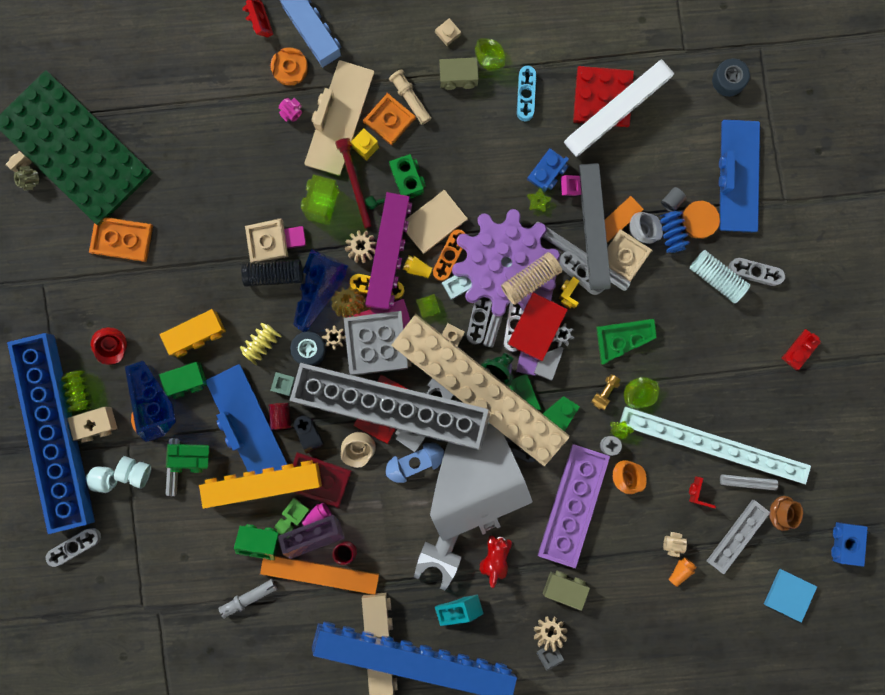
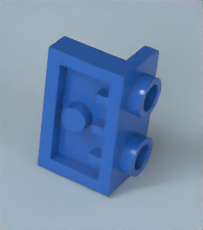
(547, 170)

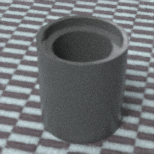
(673, 199)

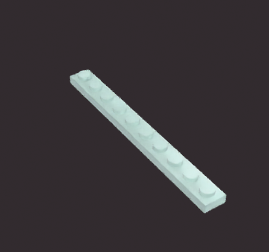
(716, 445)

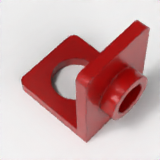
(694, 491)

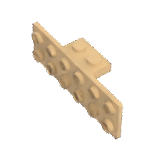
(338, 116)

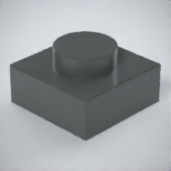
(549, 658)

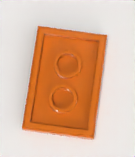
(121, 239)

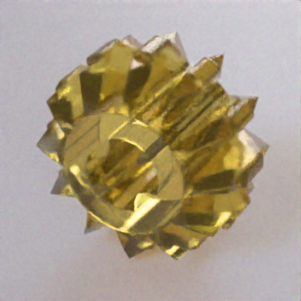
(354, 300)

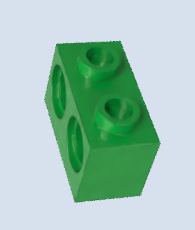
(403, 178)

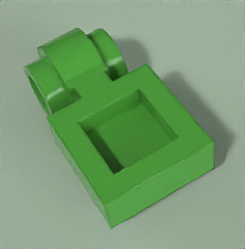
(294, 513)

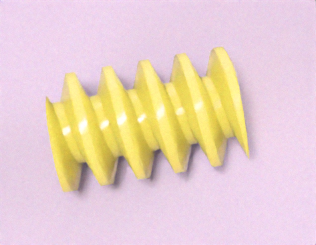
(259, 343)

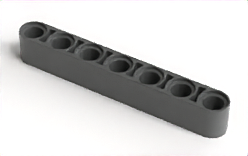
(594, 227)

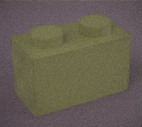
(458, 73)
(566, 590)

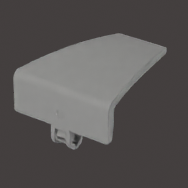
(477, 486)

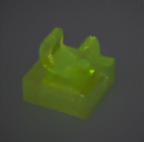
(428, 306)

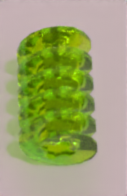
(76, 391)

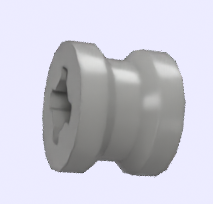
(608, 443)

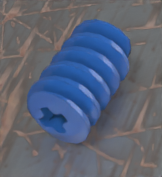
(674, 231)

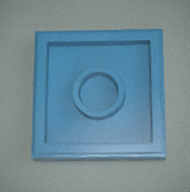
(790, 595)

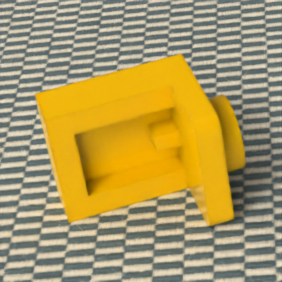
(568, 288)

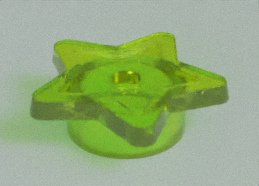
(538, 205)
(621, 429)

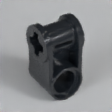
(309, 438)

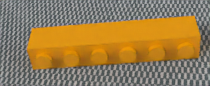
(260, 485)

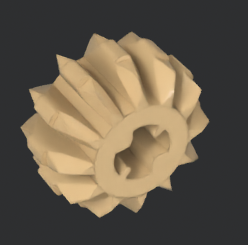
(353, 248)
(543, 630)

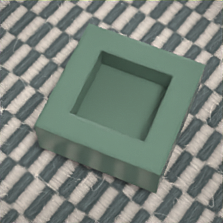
(282, 384)

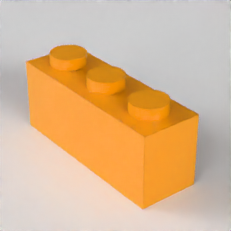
(193, 333)

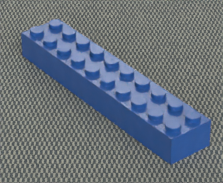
(50, 440)
(412, 661)

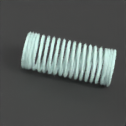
(733, 292)

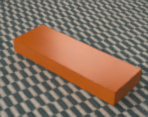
(621, 217)

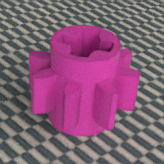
(290, 109)

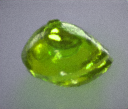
(490, 54)
(641, 392)

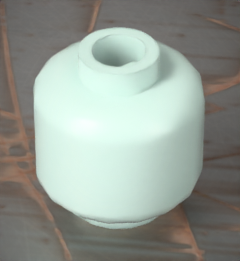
(101, 479)

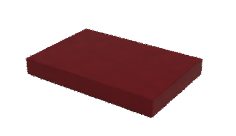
(333, 480)

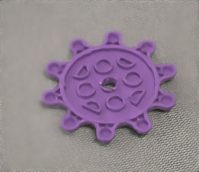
(490, 247)

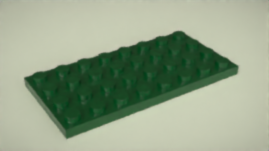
(72, 148)

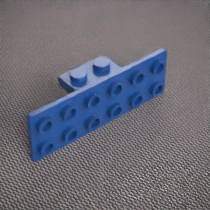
(739, 175)
(244, 421)

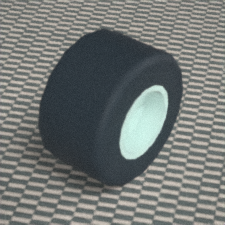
(304, 344)

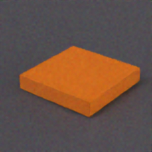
(389, 119)

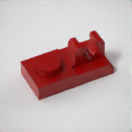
(258, 17)
(801, 349)

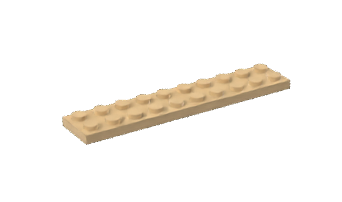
(480, 388)

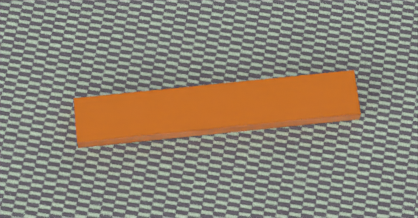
(320, 574)

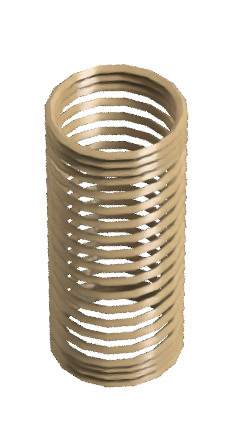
(512, 292)

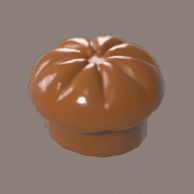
(785, 513)

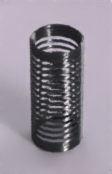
(279, 269)

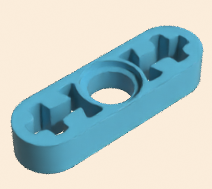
(521, 80)

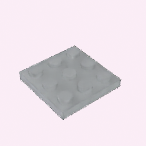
(370, 343)

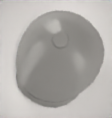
(646, 227)

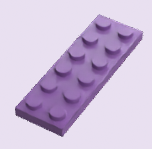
(573, 506)

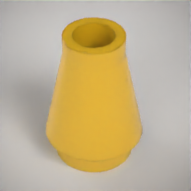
(417, 267)

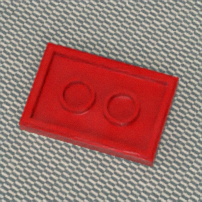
(537, 326)

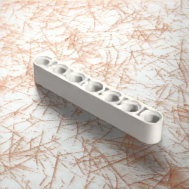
(619, 108)

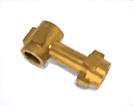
(600, 400)

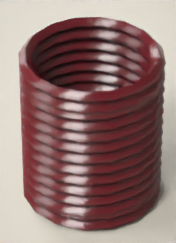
(279, 416)
(338, 560)

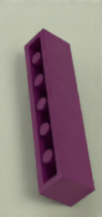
(387, 252)

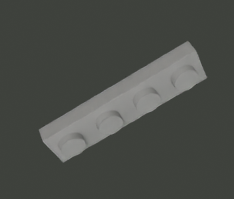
(738, 536)

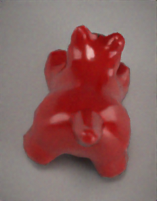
(495, 562)

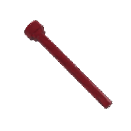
(343, 146)

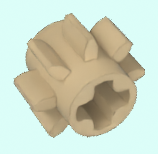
(328, 337)
(675, 544)

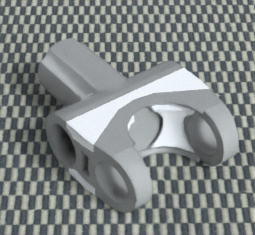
(440, 557)

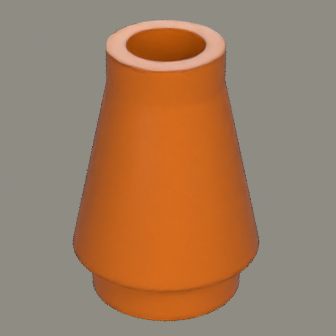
(682, 571)

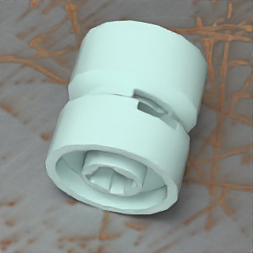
(129, 471)

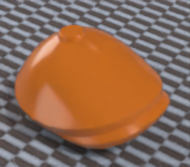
(629, 477)

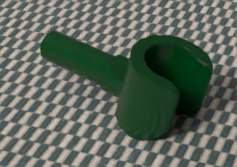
(372, 203)

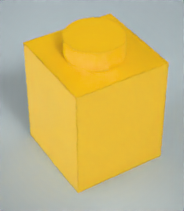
(365, 144)

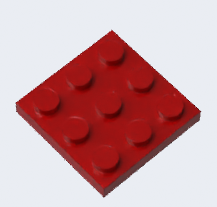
(596, 89)

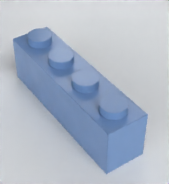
(312, 30)

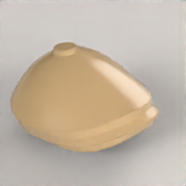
(357, 449)

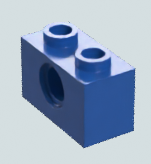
(856, 552)

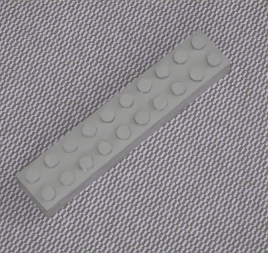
(391, 406)

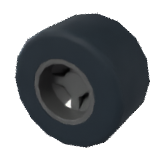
(736, 72)

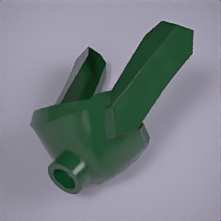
(501, 368)

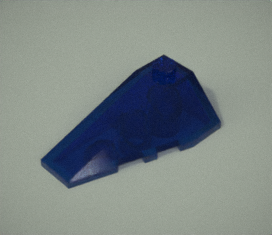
(321, 281)
(150, 404)

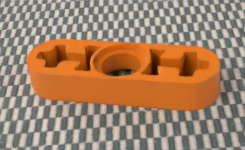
(451, 240)

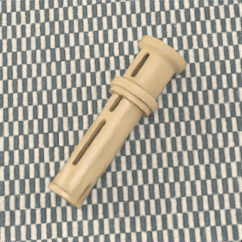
(406, 90)

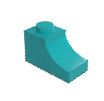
(459, 611)

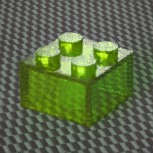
(320, 199)

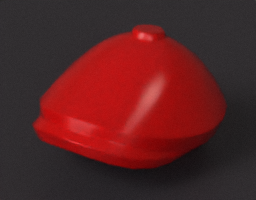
(108, 345)

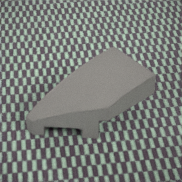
(549, 364)

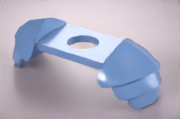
(429, 456)

